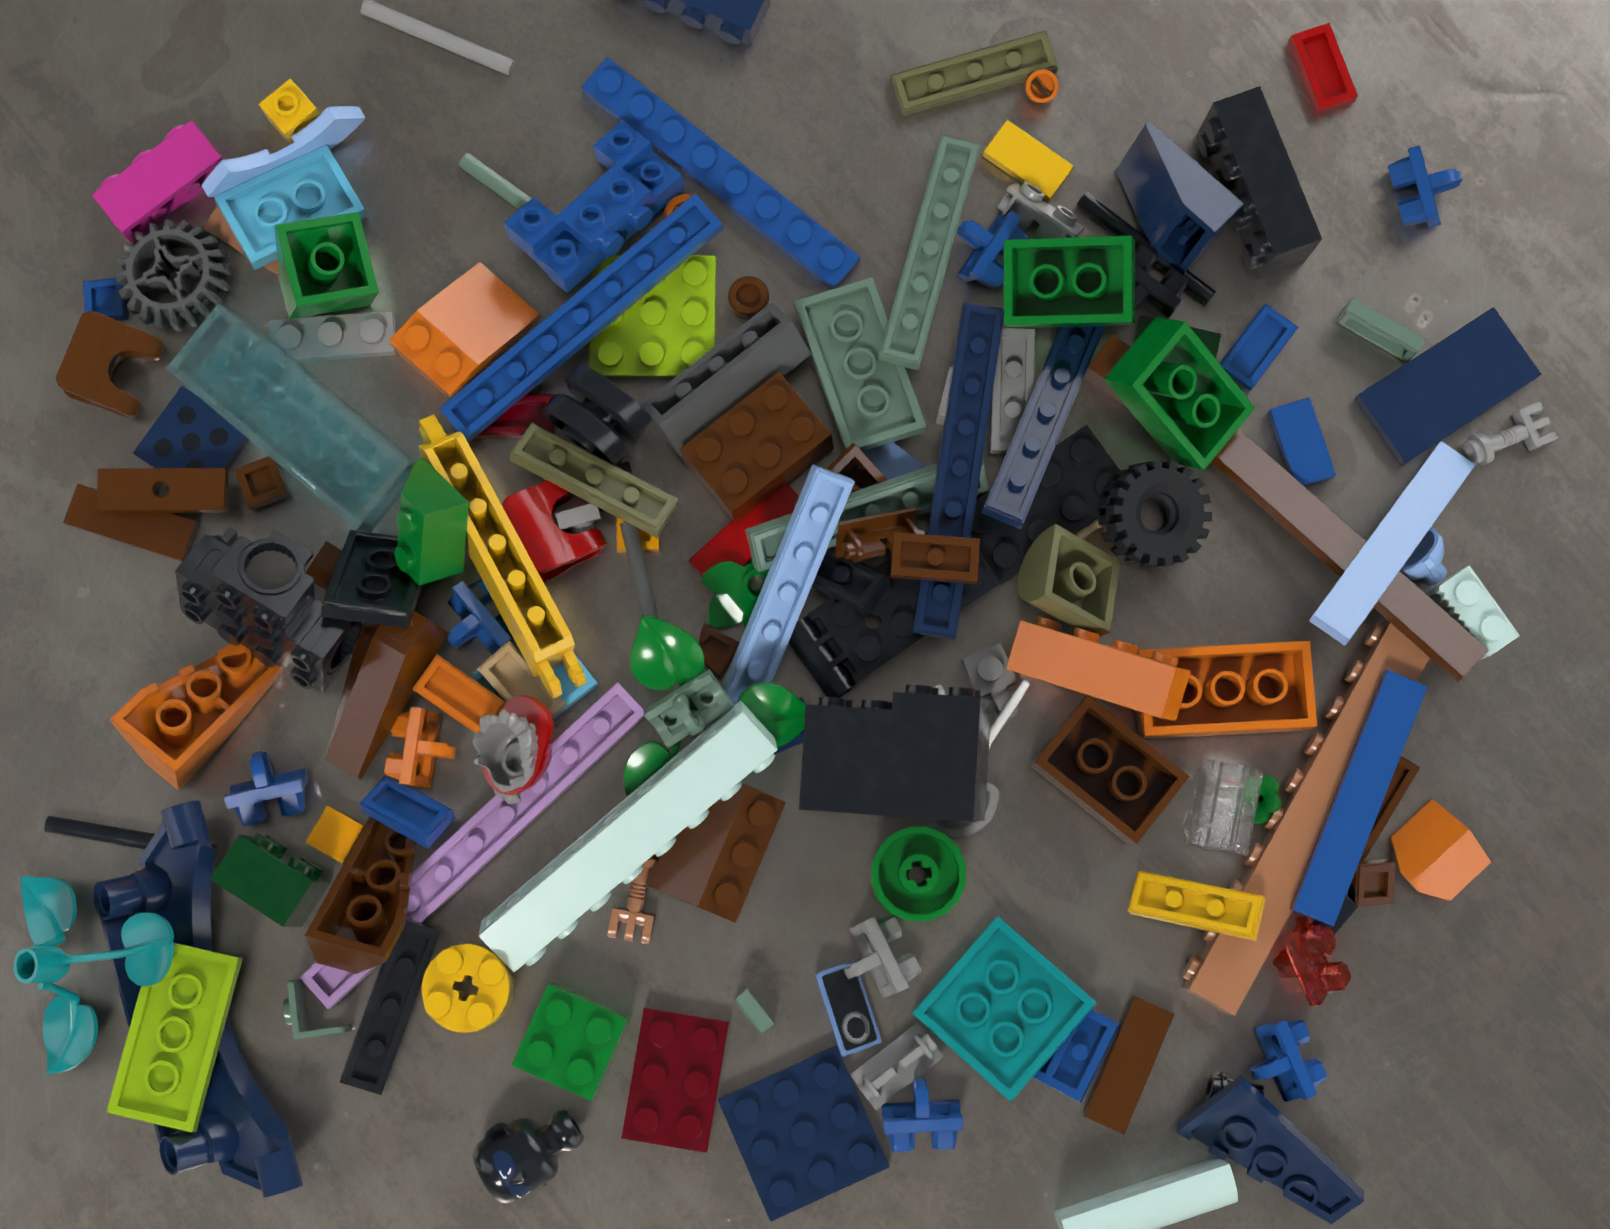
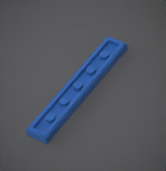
(1358, 798)

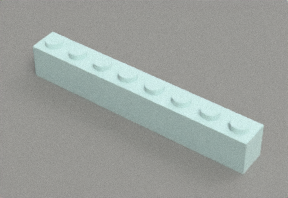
(628, 837)

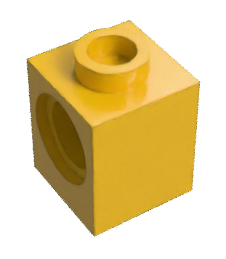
(289, 110)

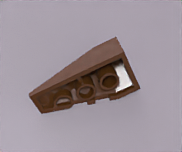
(377, 688)

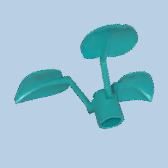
(50, 911)

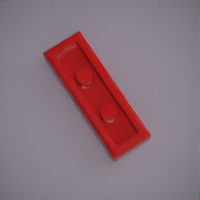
(732, 541)

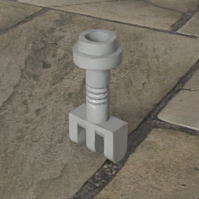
(1481, 448)

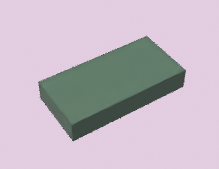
(1380, 330)

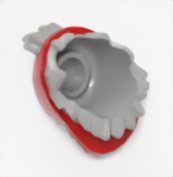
(515, 746)

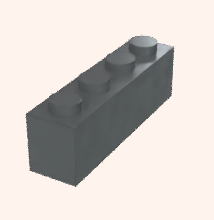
(726, 376)

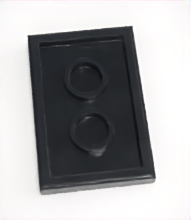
(370, 584)

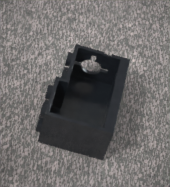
(898, 757)

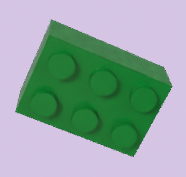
(1069, 282)
(1179, 393)

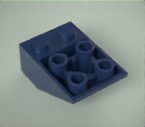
(1174, 198)

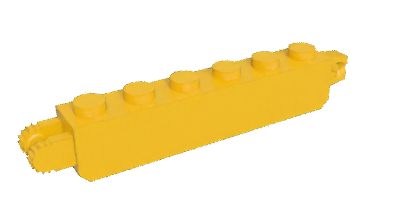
(504, 561)

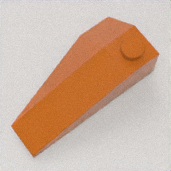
(194, 712)

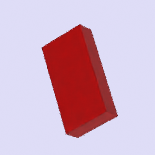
(1323, 68)

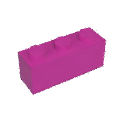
(158, 181)

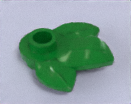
(733, 595)

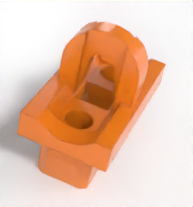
(421, 748)

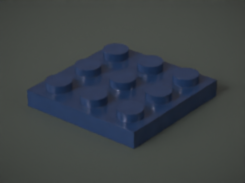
(803, 1133)

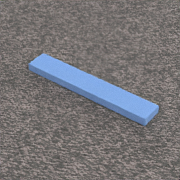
(1392, 543)
(788, 580)

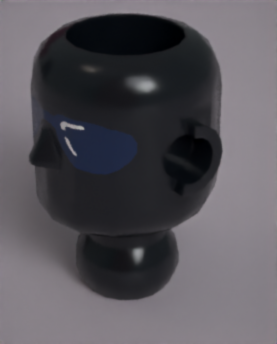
(523, 1155)

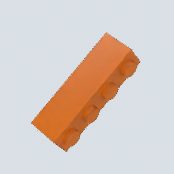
(1098, 669)

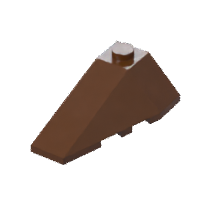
(366, 902)

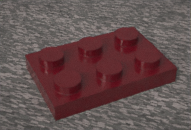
(675, 1080)

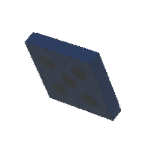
(190, 436)

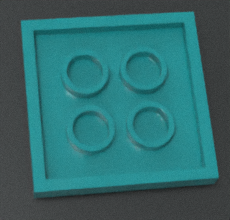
(1004, 1009)

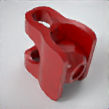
(547, 545)

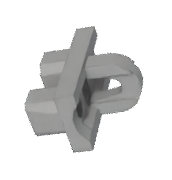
(872, 940)

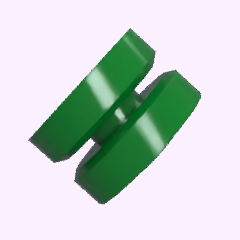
(942, 868)

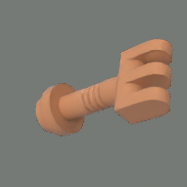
(633, 912)

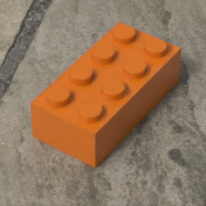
(1239, 691)

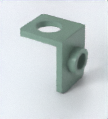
(295, 1014)

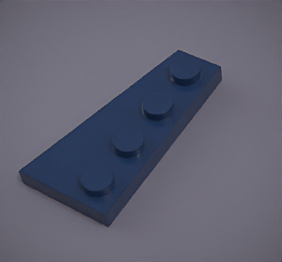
(1256, 1135)

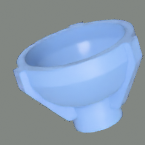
(1426, 560)

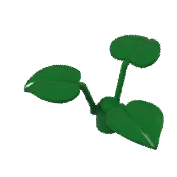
(671, 655)

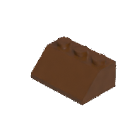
(721, 855)

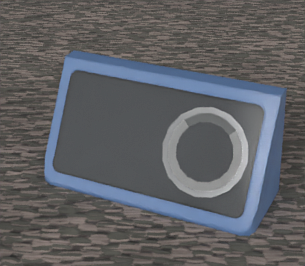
(848, 1010)

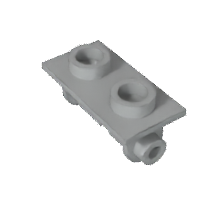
(1030, 206)
(896, 1065)

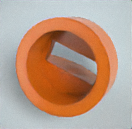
(1047, 80)

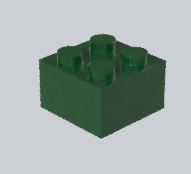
(271, 880)

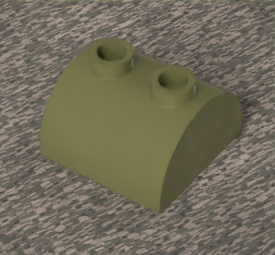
(1070, 580)

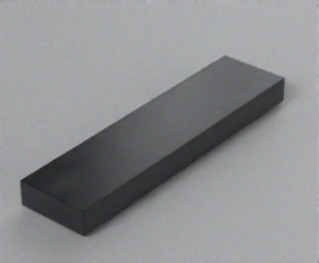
(389, 1008)

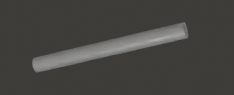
(437, 37)

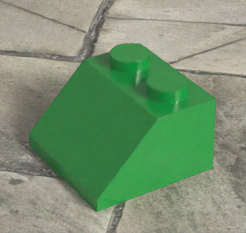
(324, 265)
(430, 526)

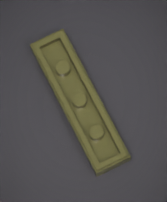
(972, 73)
(594, 479)

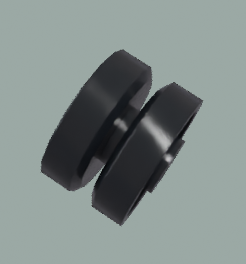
(597, 414)

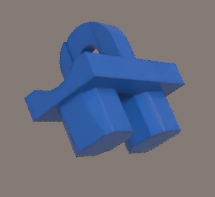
(1413, 170)
(986, 244)
(470, 605)
(249, 795)
(1284, 1062)
(938, 1117)

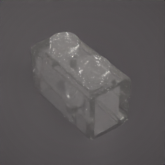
(1223, 806)

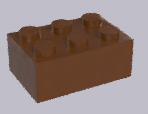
(757, 447)
(1109, 771)

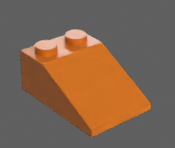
(463, 330)

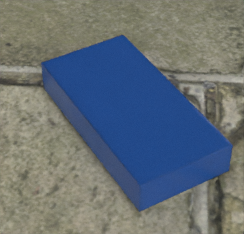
(1257, 347)
(1301, 442)
(407, 811)

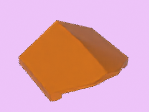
(1437, 852)

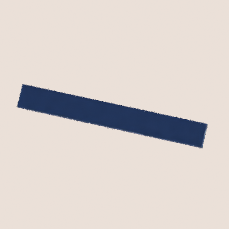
(960, 458)

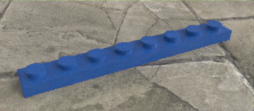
(721, 174)
(581, 318)

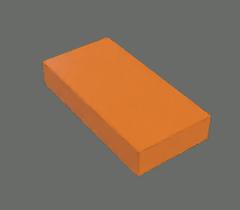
(457, 694)

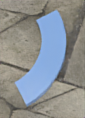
(328, 128)

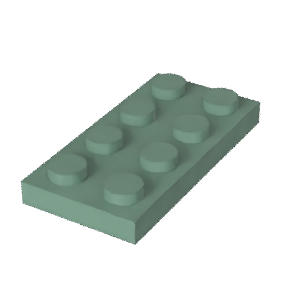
(866, 396)

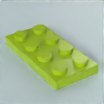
(175, 1040)

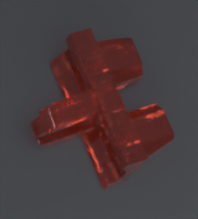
(1312, 944)

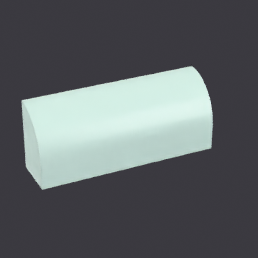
(1156, 1200)

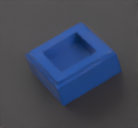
(104, 298)

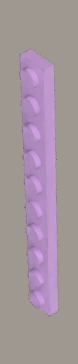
(498, 825)

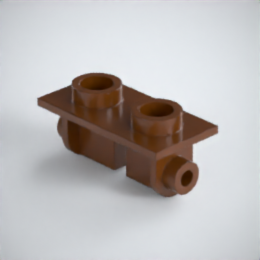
(872, 534)

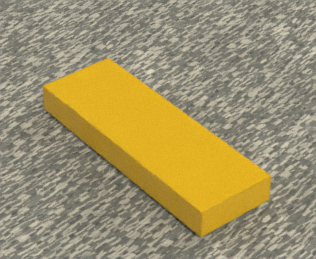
(1197, 905)

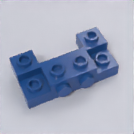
(603, 215)

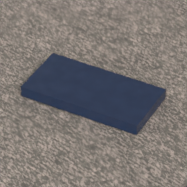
(1447, 386)

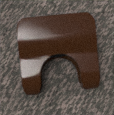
(94, 354)

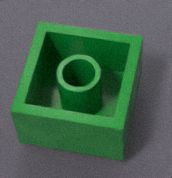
(571, 1041)

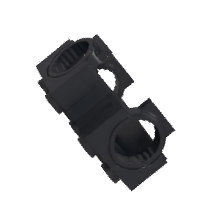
(276, 624)

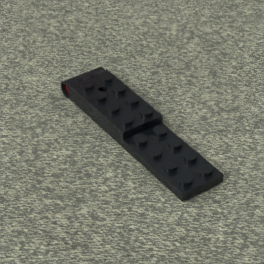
(846, 652)

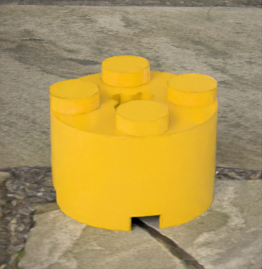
(446, 1000)

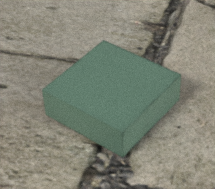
(754, 1011)

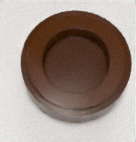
(748, 297)

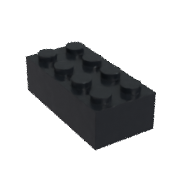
(1257, 170)

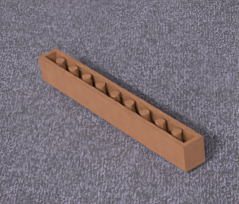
(1278, 864)

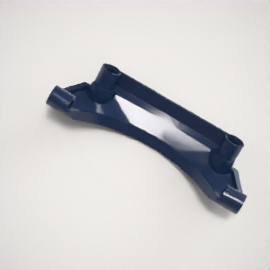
(236, 1119)

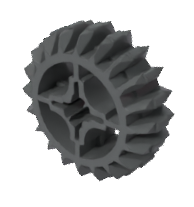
(141, 283)

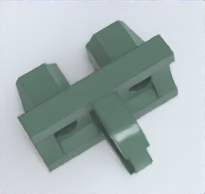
(672, 713)

